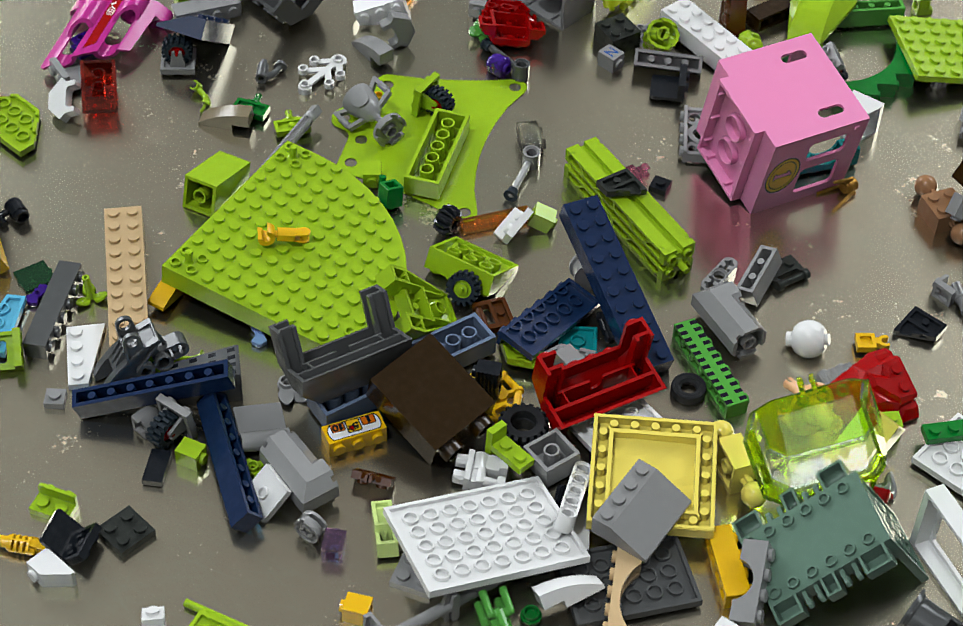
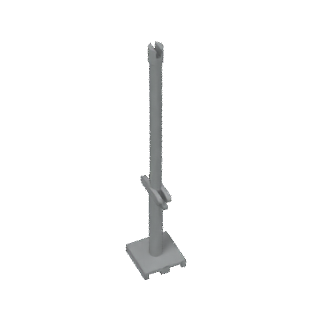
(447, 608)

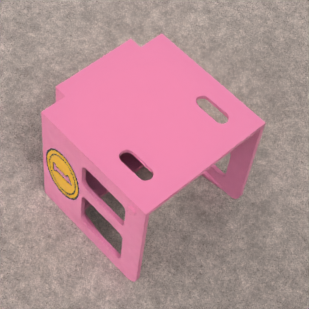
(766, 119)

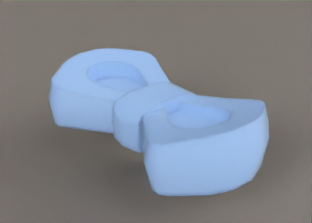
(259, 339)

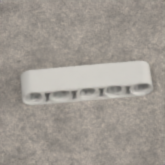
(572, 497)

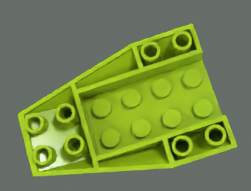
(817, 17)

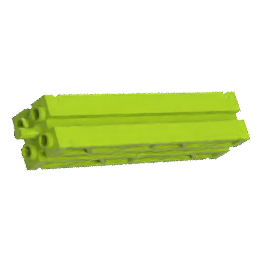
(636, 219)

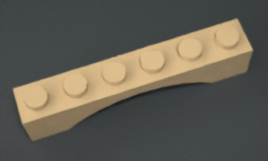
(626, 570)

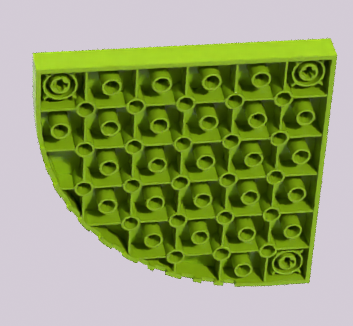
(305, 283)

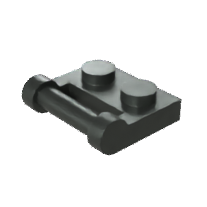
(789, 267)

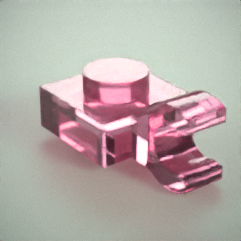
(640, 171)

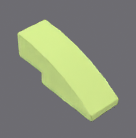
(384, 537)

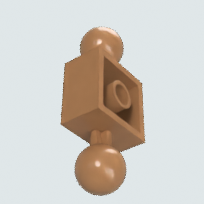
(933, 207)

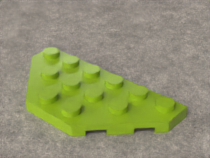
(18, 124)

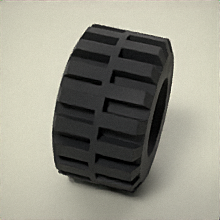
(527, 418)

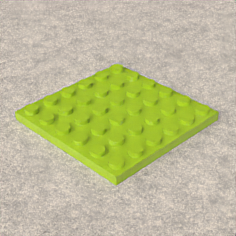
(931, 47)

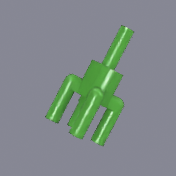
(494, 616)

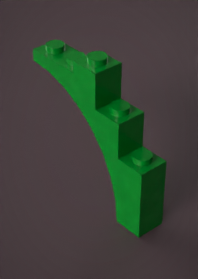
(887, 81)

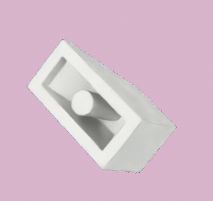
(50, 570)

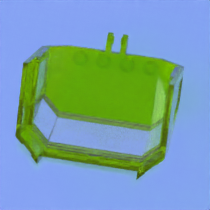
(812, 429)

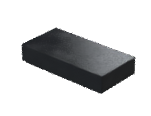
(157, 467)

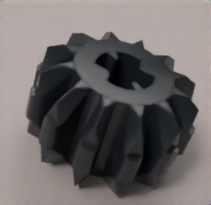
(447, 220)

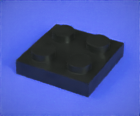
(126, 531)

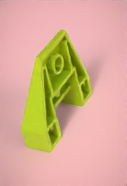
(419, 303)

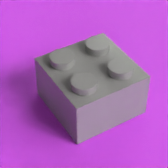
(552, 456)

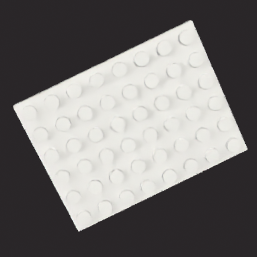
(483, 536)

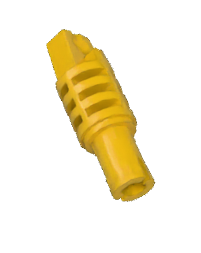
(21, 544)

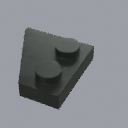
(621, 184)

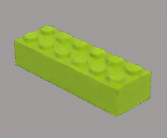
(436, 153)

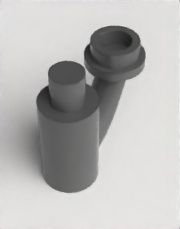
(263, 73)

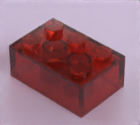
(98, 86)

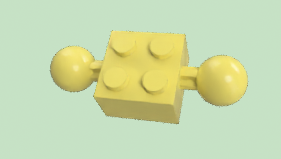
(735, 466)

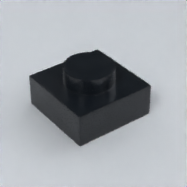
(660, 185)

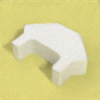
(61, 99)

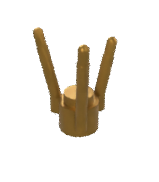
(846, 186)

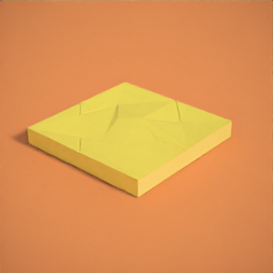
(677, 448)

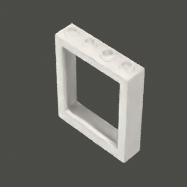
(935, 505)

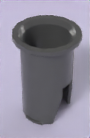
(927, 613)

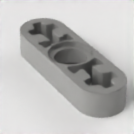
(728, 262)

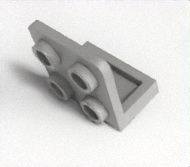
(69, 73)

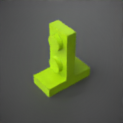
(506, 449)

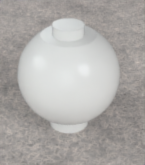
(808, 339)

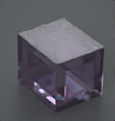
(334, 545)

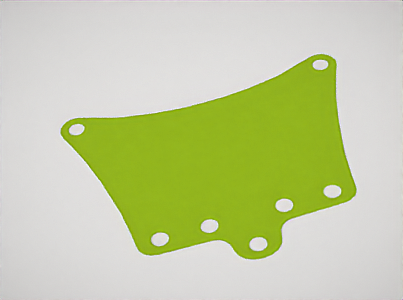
(480, 99)

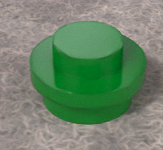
(530, 615)

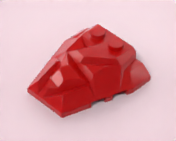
(510, 23)
(888, 382)

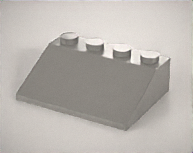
(640, 511)

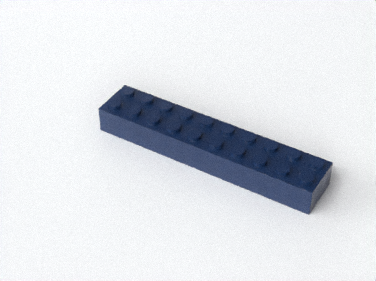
(611, 273)

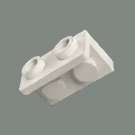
(512, 224)

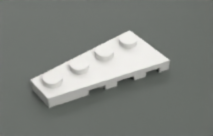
(82, 353)

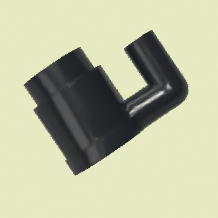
(16, 209)

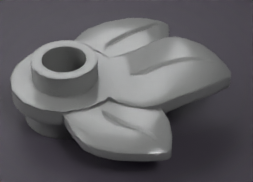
(287, 393)

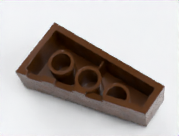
(733, 16)

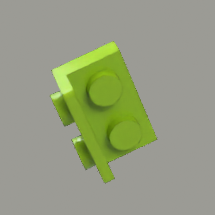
(51, 499)

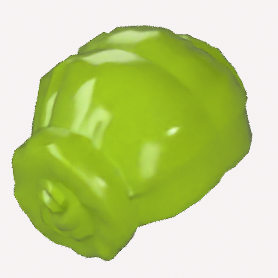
(751, 39)

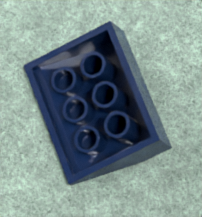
(201, 27)

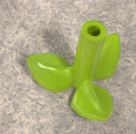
(89, 290)

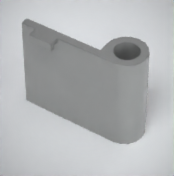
(257, 423)

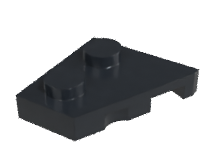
(920, 325)

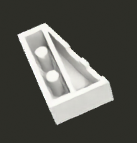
(372, 11)

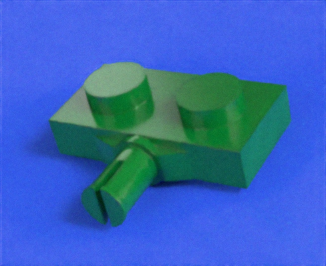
(260, 110)

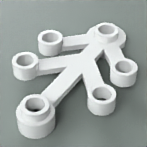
(335, 62)

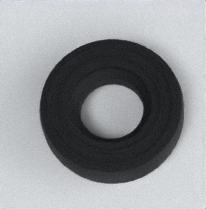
(688, 398)

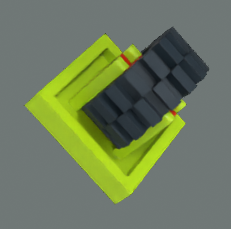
(431, 96)

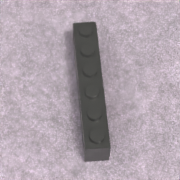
(53, 310)

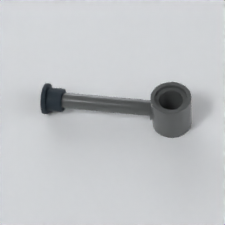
(519, 66)

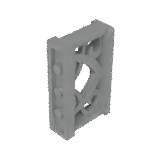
(688, 133)

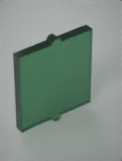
(33, 276)

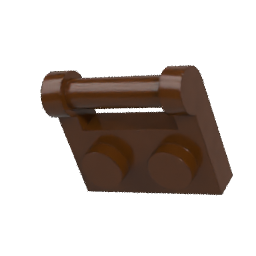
(498, 311)

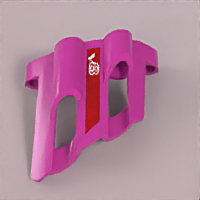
(101, 18)

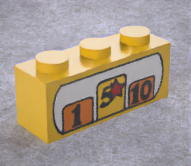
(354, 433)

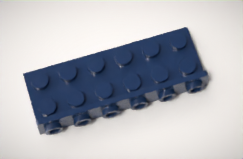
(548, 319)

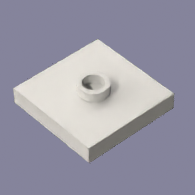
(270, 491)

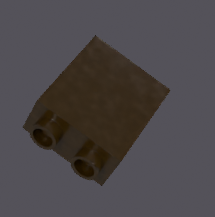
(432, 400)

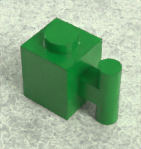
(390, 192)

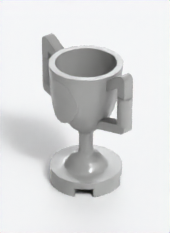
(364, 104)

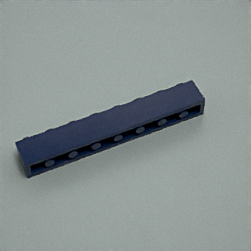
(143, 390)
(229, 462)

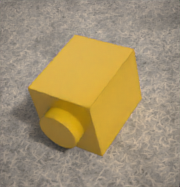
(354, 608)

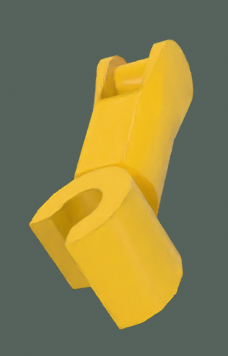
(285, 234)

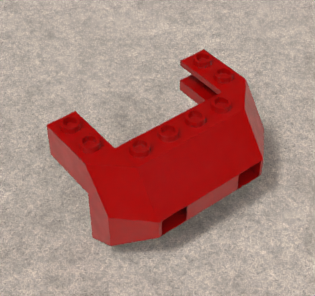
(599, 380)

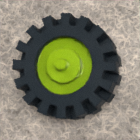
(463, 287)

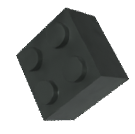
(618, 32)

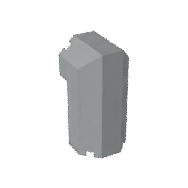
(729, 318)
(300, 470)

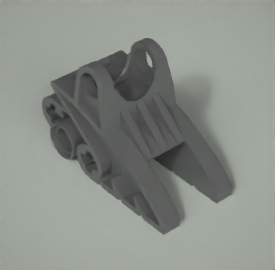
(134, 348)

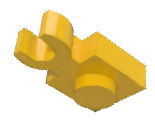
(868, 342)

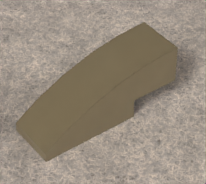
(227, 116)

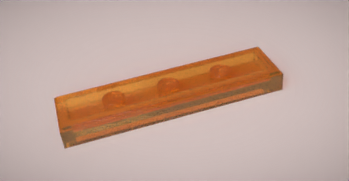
(485, 222)

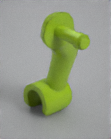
(205, 98)

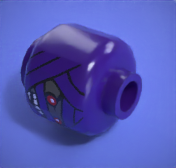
(499, 65)

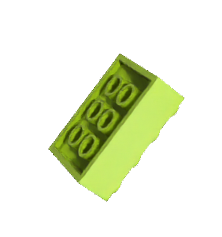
(458, 254)

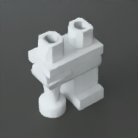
(480, 470)

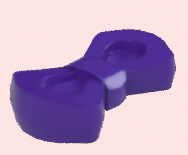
(33, 299)

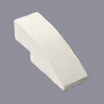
(566, 590)

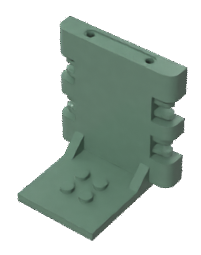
(827, 542)

